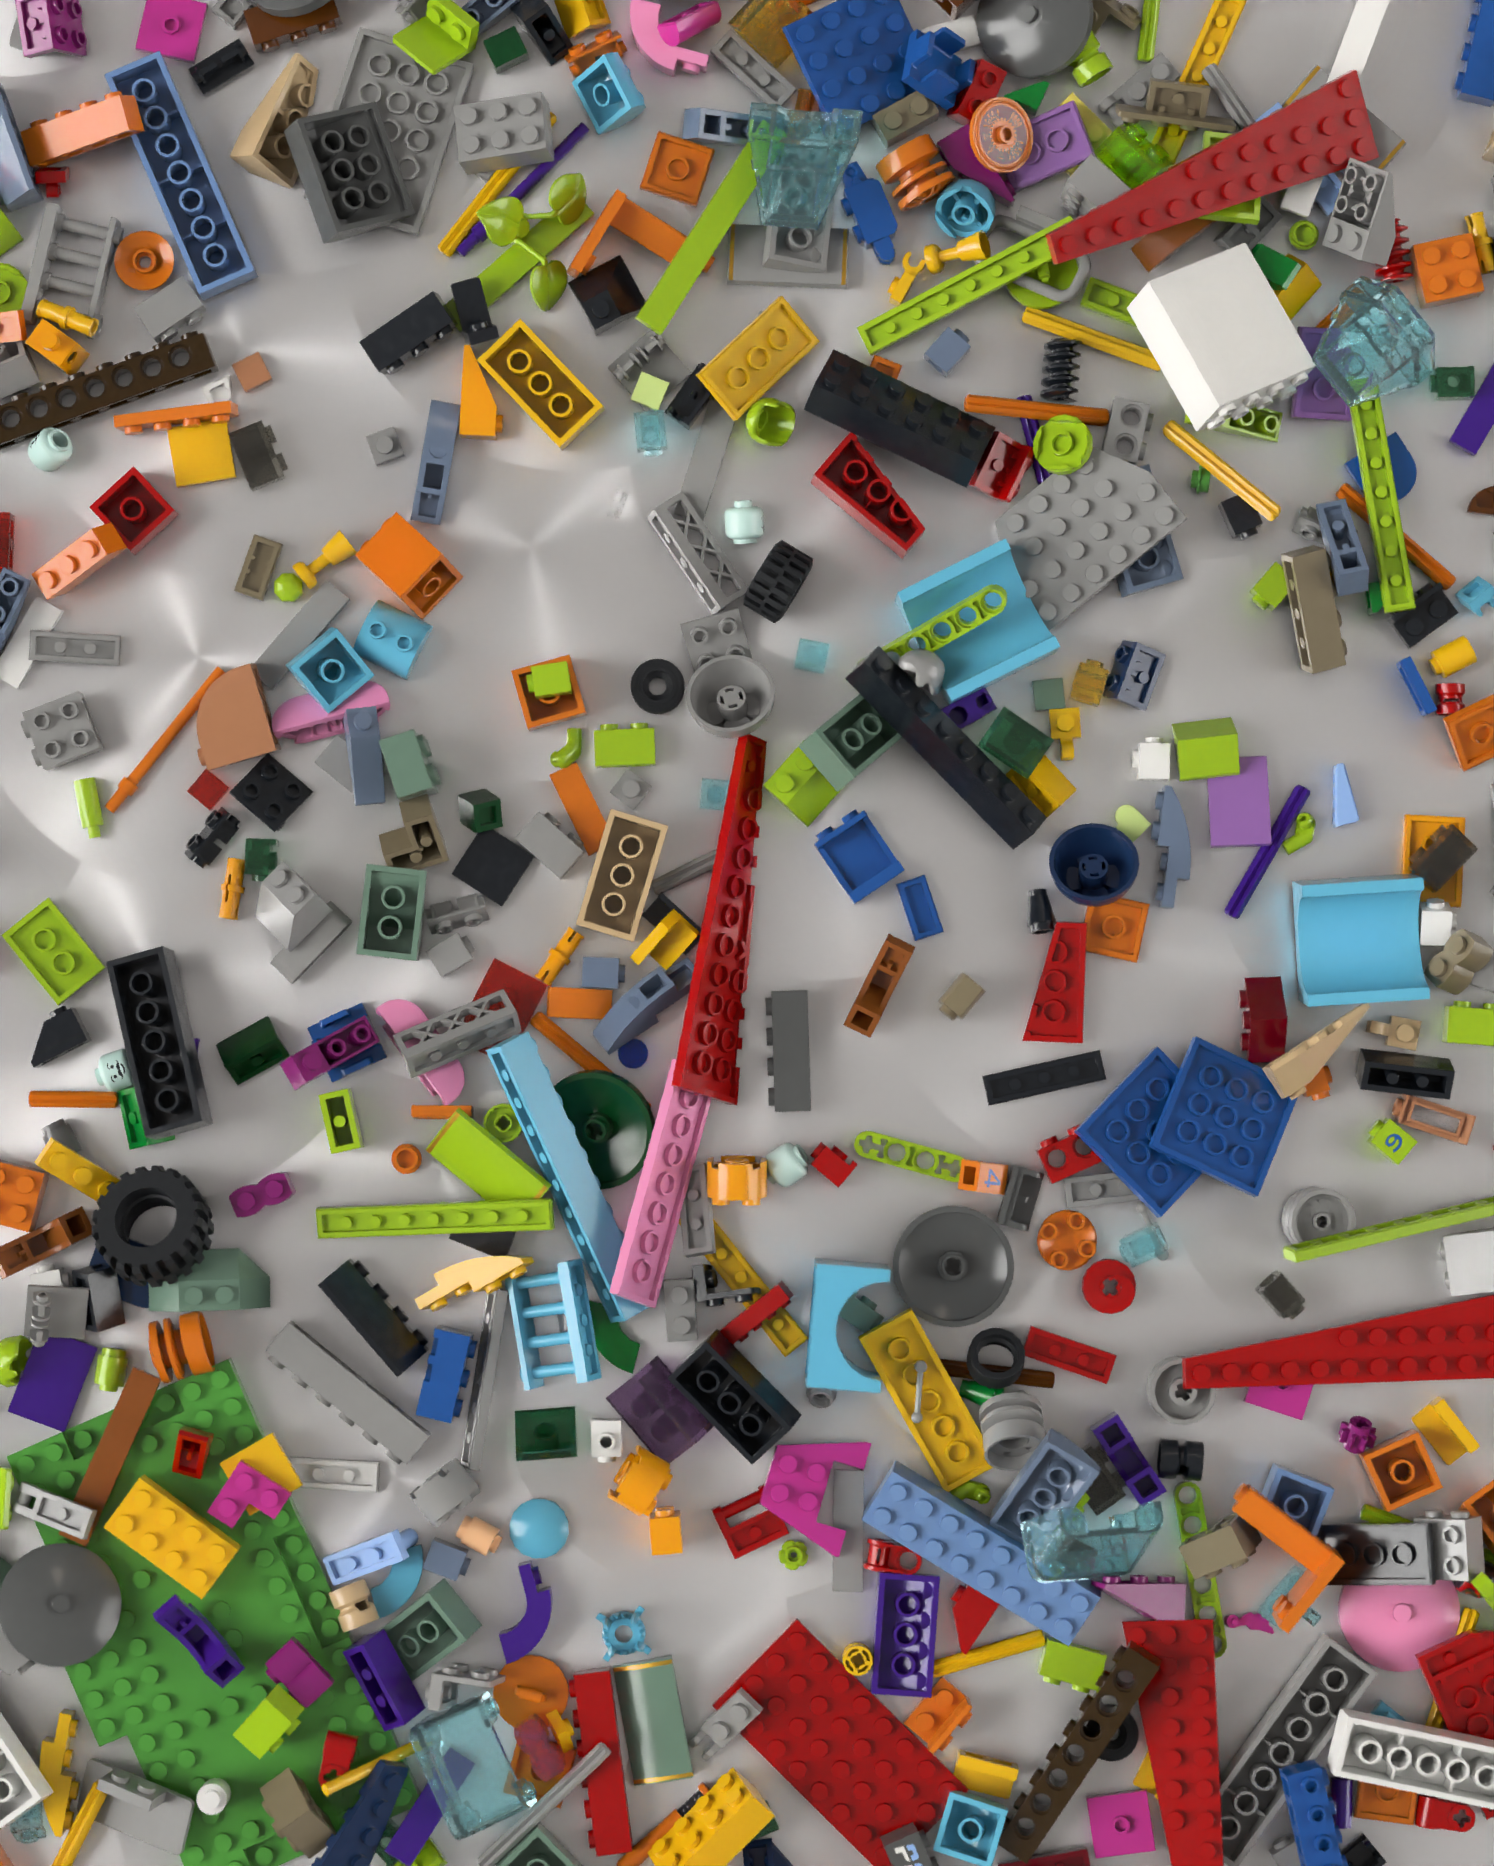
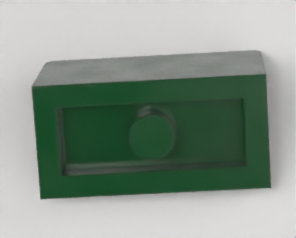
(252, 1050)

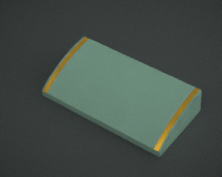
(653, 1721)

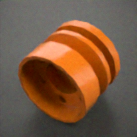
(916, 174)
(186, 1345)

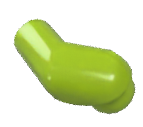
(973, 1490)

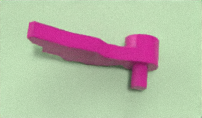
(1251, 1620)

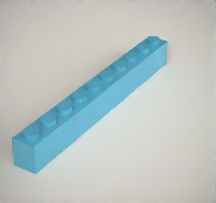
(563, 1166)

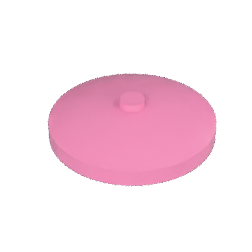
(1397, 1621)

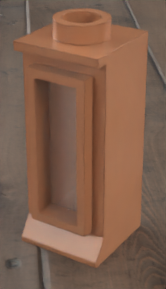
(1433, 1119)

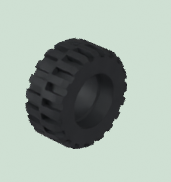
(133, 1197)

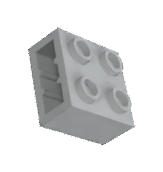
(61, 731)
(1456, 1544)

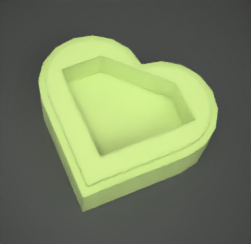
(1130, 821)

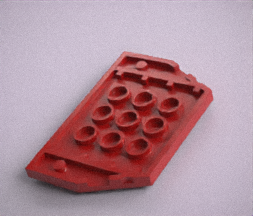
(1463, 1684)

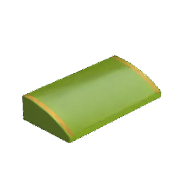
(484, 1161)

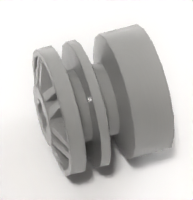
(1011, 1429)

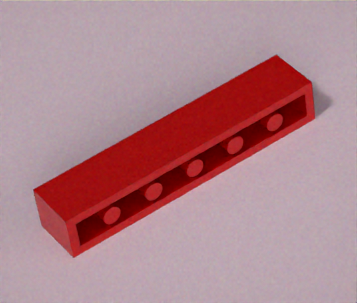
(606, 1784)

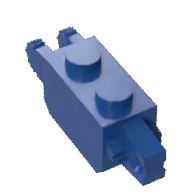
(870, 212)

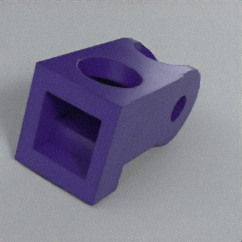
(970, 708)

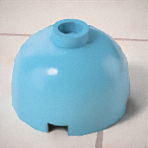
(965, 208)

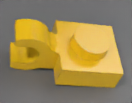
(900, 286)
(1065, 727)

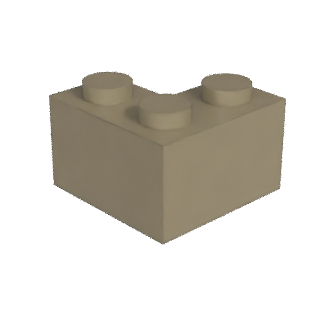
(419, 842)
(1222, 1545)
(296, 1813)

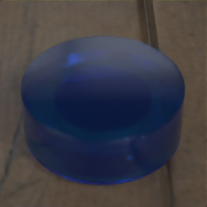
(633, 1054)

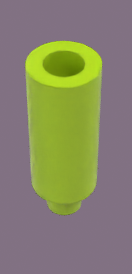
(89, 806)

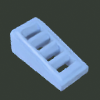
(1344, 806)

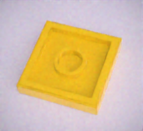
(201, 454)
(268, 1458)

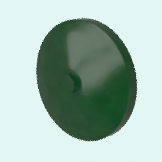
(609, 1122)

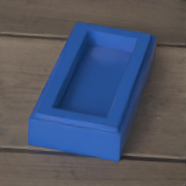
(1416, 686)
(919, 908)

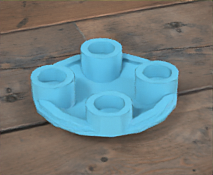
(539, 1528)

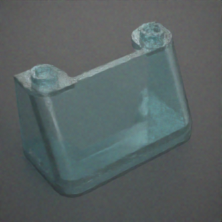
(1064, 1550)
(469, 1766)

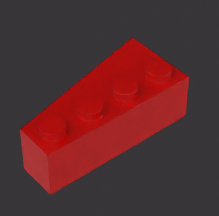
(867, 495)

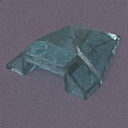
(799, 161)
(1374, 343)

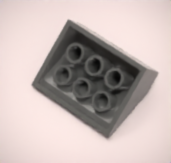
(348, 171)

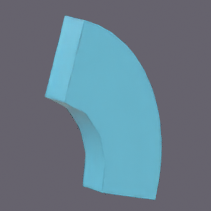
(400, 1583)

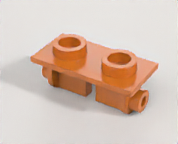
(584, 56)

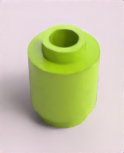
(111, 1369)

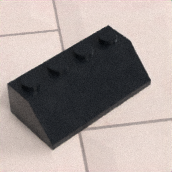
(374, 1316)

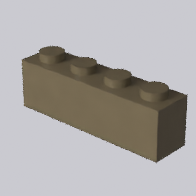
(1314, 609)

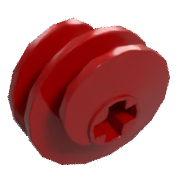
(1124, 1287)

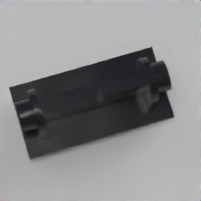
(221, 66)
(216, 827)

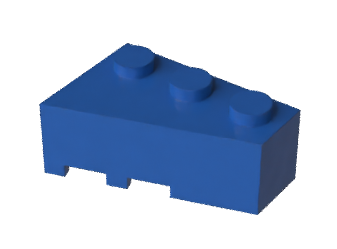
(446, 1374)

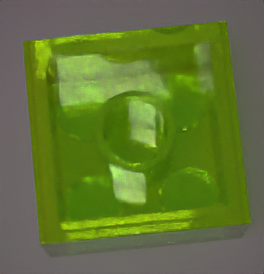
(1132, 155)

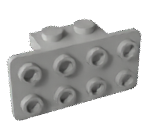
(139, 1806)

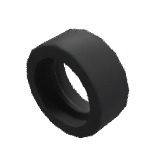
(1000, 1337)

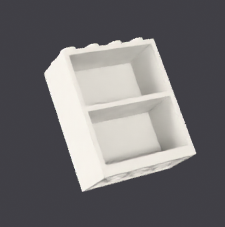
(1221, 337)

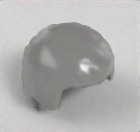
(924, 668)

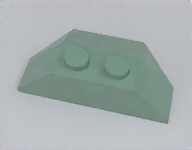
(221, 1282)

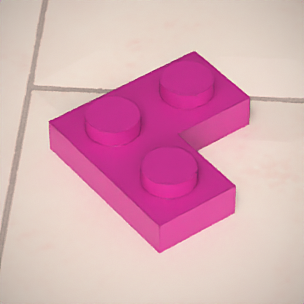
(245, 1487)

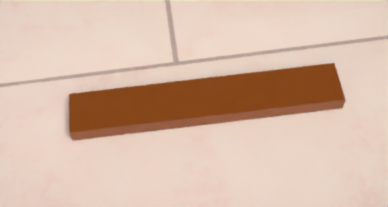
(115, 1445)

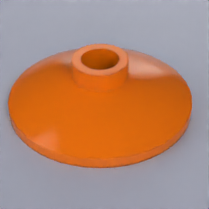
(139, 246)

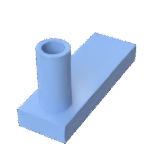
(369, 1555)

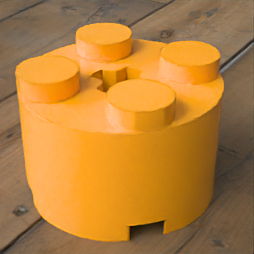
(737, 1180)
(640, 1481)

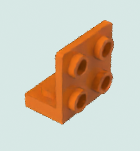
(938, 1716)

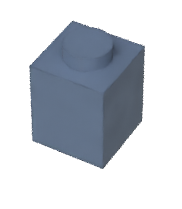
(947, 351)
(602, 972)
(447, 1559)

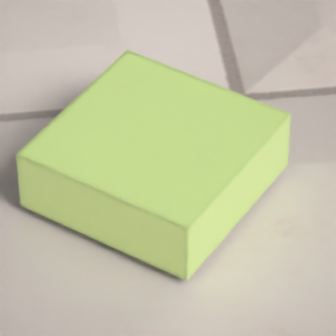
(650, 391)

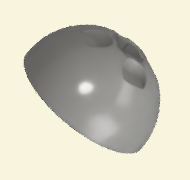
(730, 696)

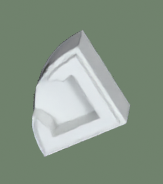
(218, 390)

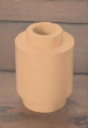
(479, 1535)

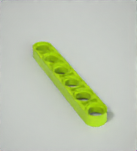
(952, 618)
(1211, 1597)

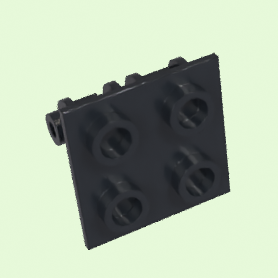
(271, 792)

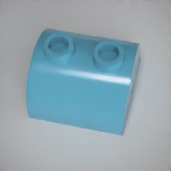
(609, 93)
(392, 639)
(971, 1828)

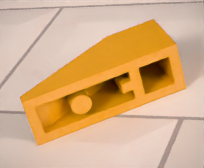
(478, 409)

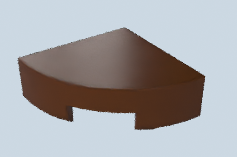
(1482, 502)

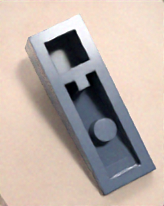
(715, 126)
(1343, 545)
(364, 755)

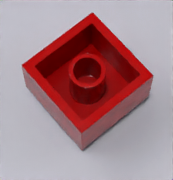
(134, 510)

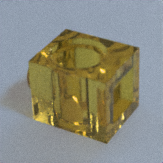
(1089, 683)

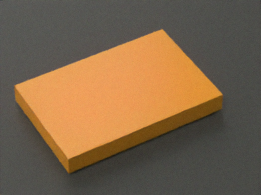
(1416, 834)

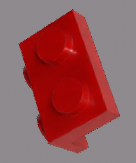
(1002, 467)

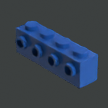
(1311, 1814)

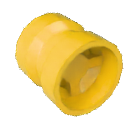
(855, 1654)

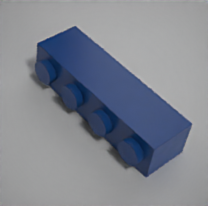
(1477, 79)

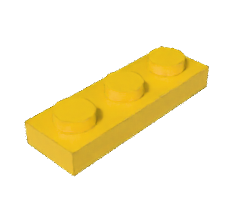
(75, 1169)

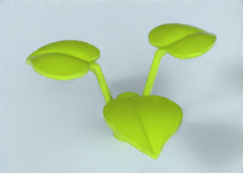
(508, 223)

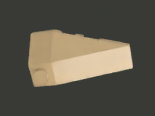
(262, 141)
(1303, 1062)

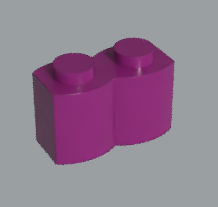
(255, 1197)
(298, 1672)

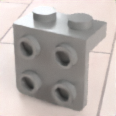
(445, 1683)

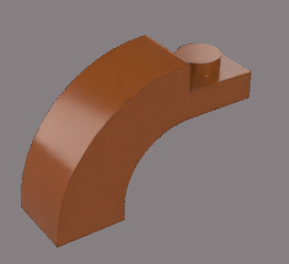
(1162, 244)
(879, 985)
(44, 1242)

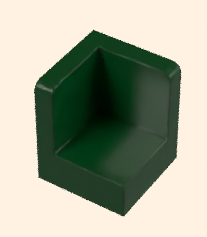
(506, 50)
(480, 810)

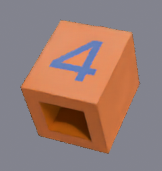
(983, 1177)

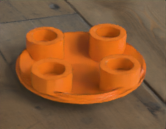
(1067, 1240)

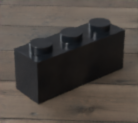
(409, 333)
(1405, 1073)

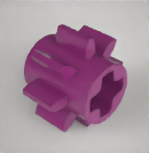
(1357, 1434)

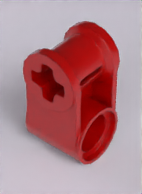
(889, 1557)
(337, 1754)
(1439, 1812)

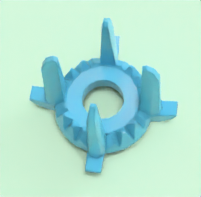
(629, 1619)

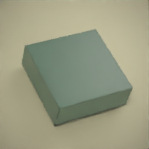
(1048, 694)

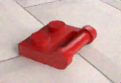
(751, 1532)

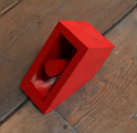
(970, 1614)

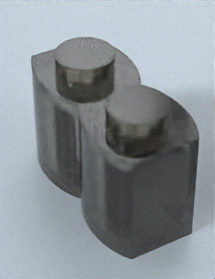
(257, 455)
(1442, 857)
(1281, 1295)

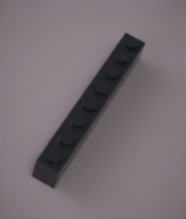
(946, 748)

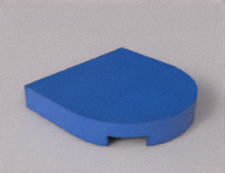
(1402, 465)

